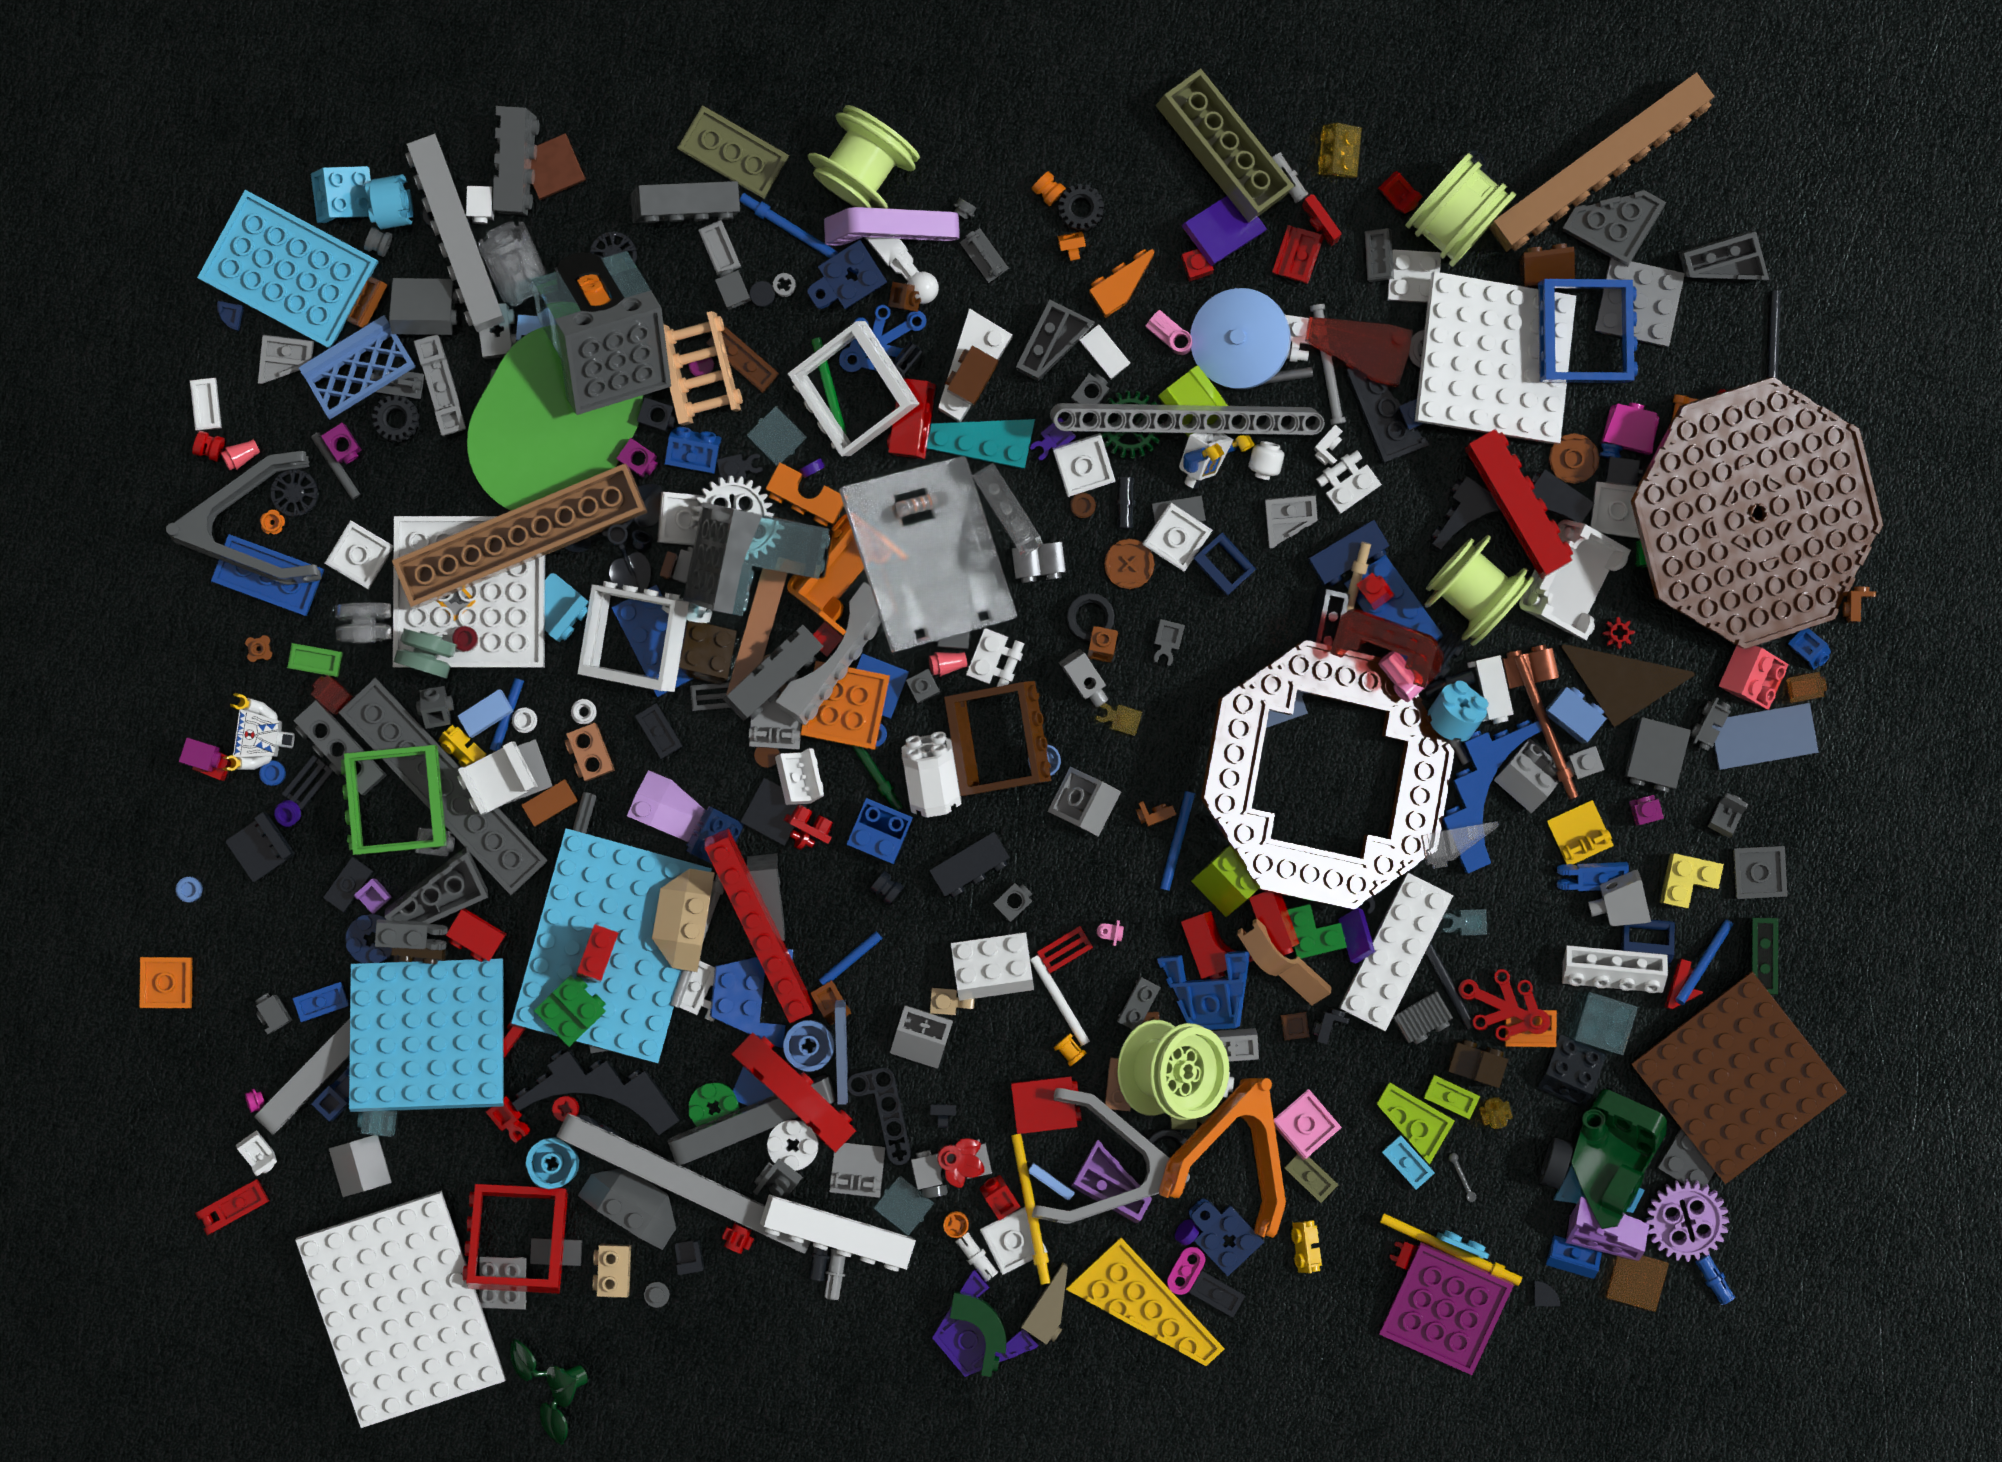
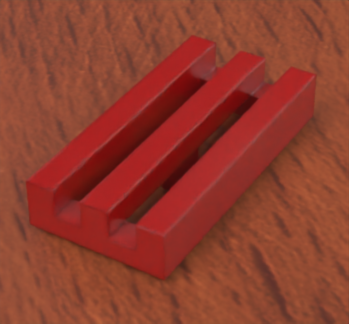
(1083, 939)

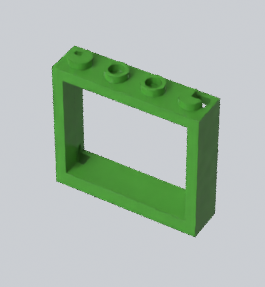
(350, 793)

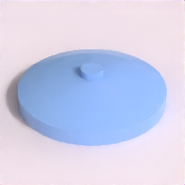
(1240, 338)

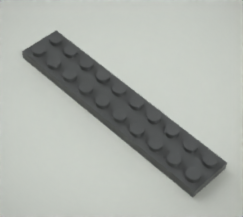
(488, 836)

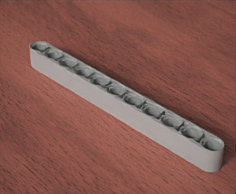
(1177, 412)
(669, 1176)

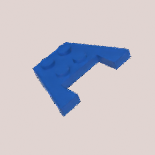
(738, 999)
(1210, 1001)

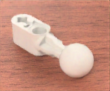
(895, 254)

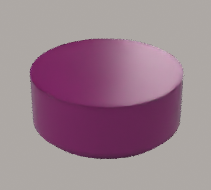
(702, 367)

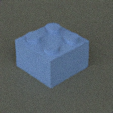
(1575, 714)

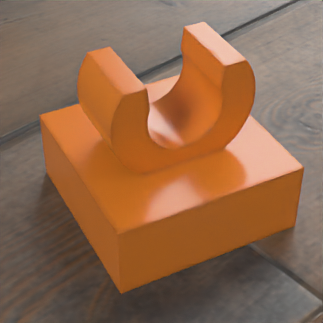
(1071, 243)

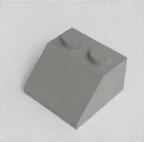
(1084, 801)

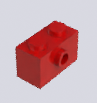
(475, 935)

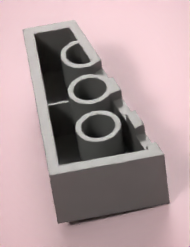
(442, 892)

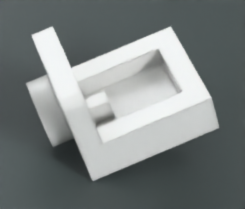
(257, 1153)

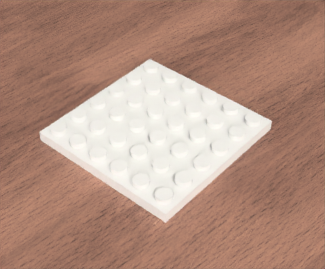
(1485, 359)
(506, 609)

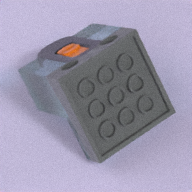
(603, 329)
(735, 540)

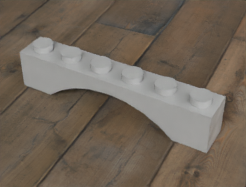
(807, 693)

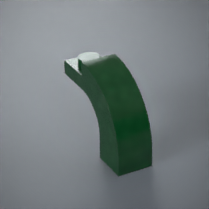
(977, 1311)

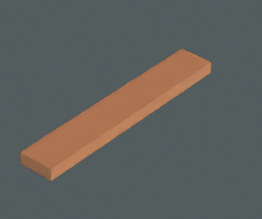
(758, 624)

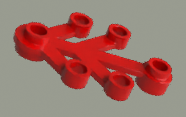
(1508, 1008)

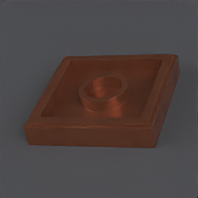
(555, 167)

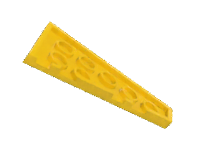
(1135, 1294)

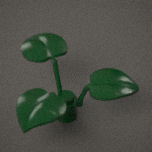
(561, 1383)

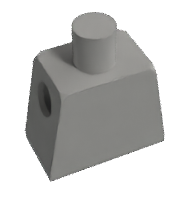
(1078, 668)
(1622, 901)

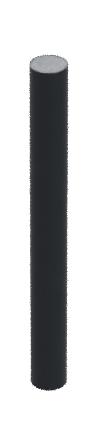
(1774, 333)
(1449, 986)

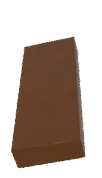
(746, 361)

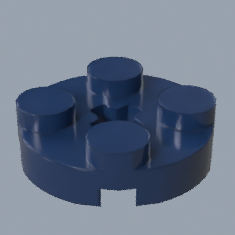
(357, 944)

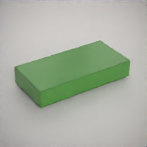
(314, 660)

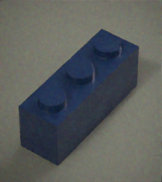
(1339, 557)

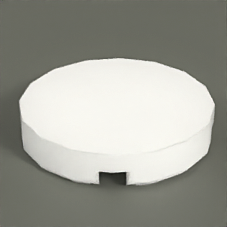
(695, 613)

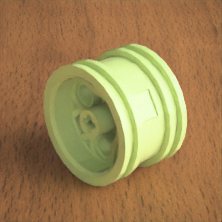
(1460, 209)

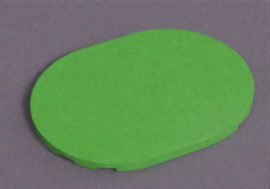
(527, 435)

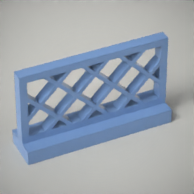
(349, 353)

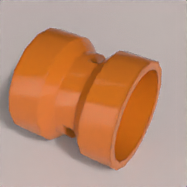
(1050, 190)
(956, 1224)

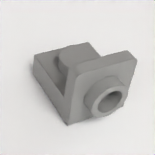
(1585, 763)

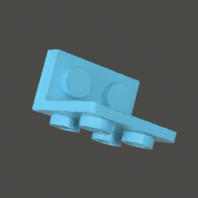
(340, 193)

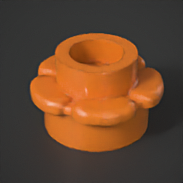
(277, 526)

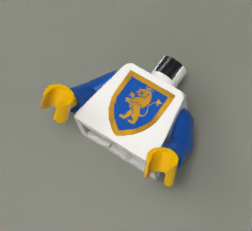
(1206, 453)

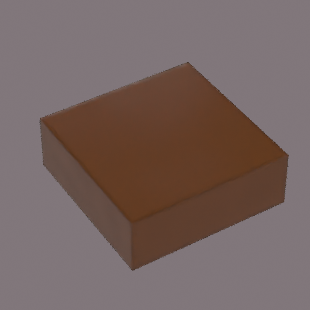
(1295, 1026)

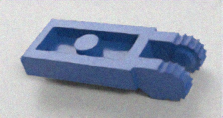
(1590, 875)

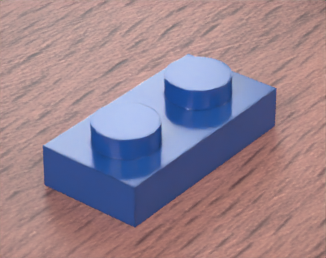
(321, 1001)

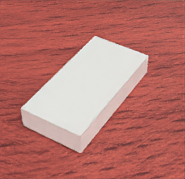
(1104, 351)
(205, 404)

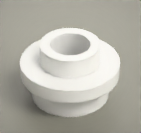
(576, 708)

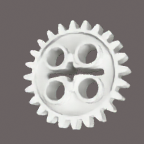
(738, 490)

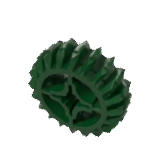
(1144, 442)

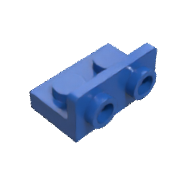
(692, 449)

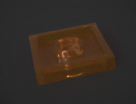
(1638, 1281)

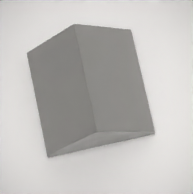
(360, 1165)

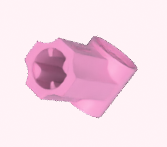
(1168, 331)
(1394, 666)

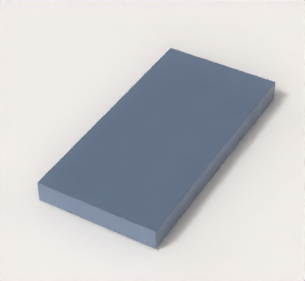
(1765, 736)

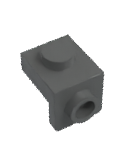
(1727, 814)

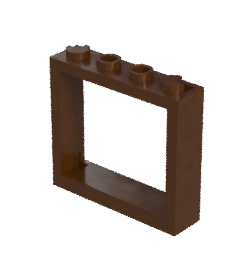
(963, 743)

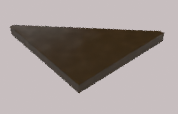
(1621, 683)

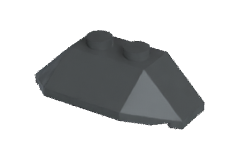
(631, 1204)

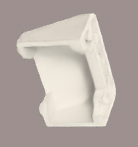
(1570, 592)

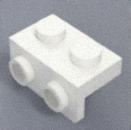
(799, 777)

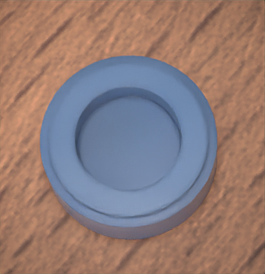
(189, 889)

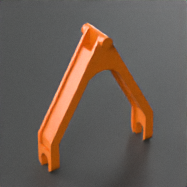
(1253, 1104)

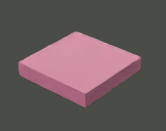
(1306, 1124)

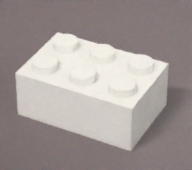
(992, 966)

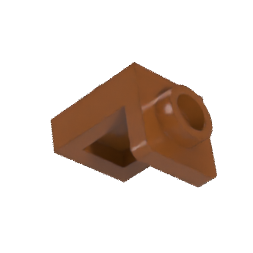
(1852, 608)

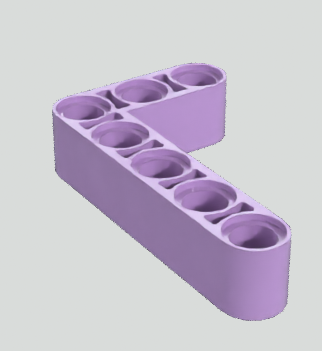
(890, 223)

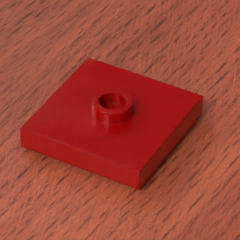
(1321, 220)

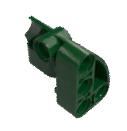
(1615, 1153)

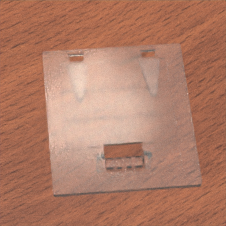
(933, 570)

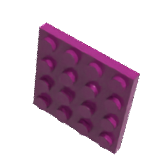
(1446, 1308)

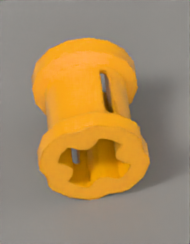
(1070, 1049)

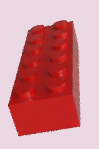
(1519, 504)

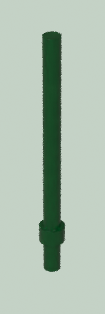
(884, 787)

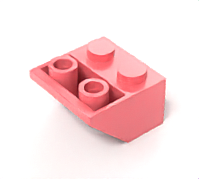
(1754, 675)

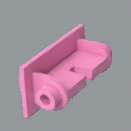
(1111, 932)

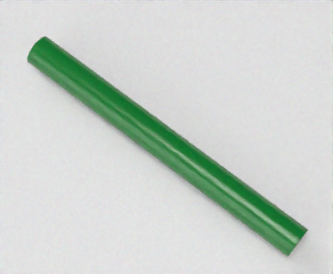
(828, 386)

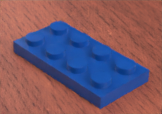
(291, 597)
(1401, 608)
(646, 631)

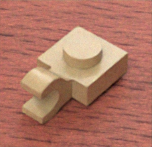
(946, 1001)

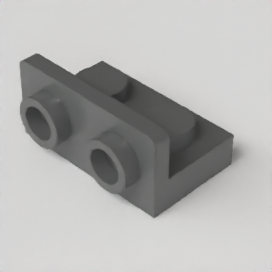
(778, 1178)

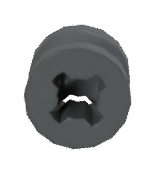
(378, 241)

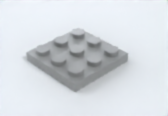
(1655, 302)

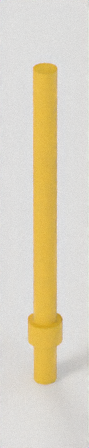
(1040, 1257)
(1495, 1269)

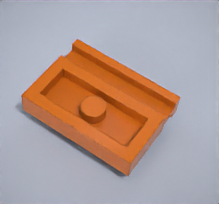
(1528, 1039)

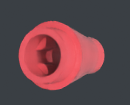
(239, 454)
(945, 663)

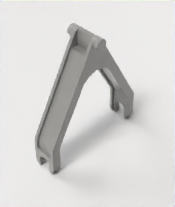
(1154, 1158)

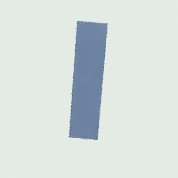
(841, 1051)

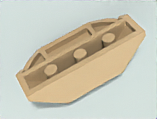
(683, 918)

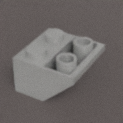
(1529, 775)
(921, 1036)

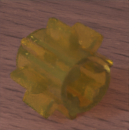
(1496, 1113)

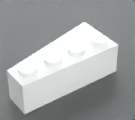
(984, 336)

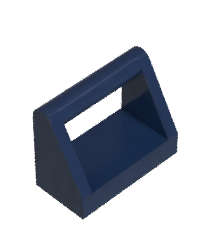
(1214, 574)
(1667, 949)

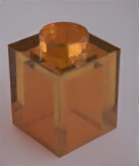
(1806, 687)

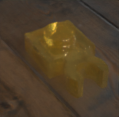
(1124, 719)

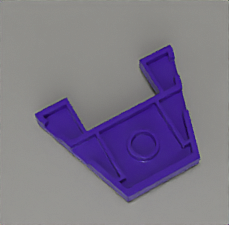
(966, 1343)

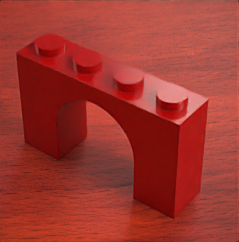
(1210, 949)

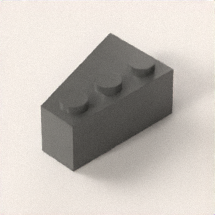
(1727, 258)
(1052, 338)
(765, 875)

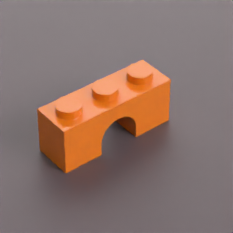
(784, 486)

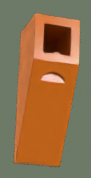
(1117, 289)

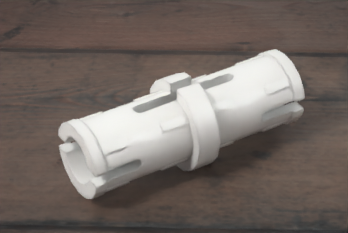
(976, 1257)

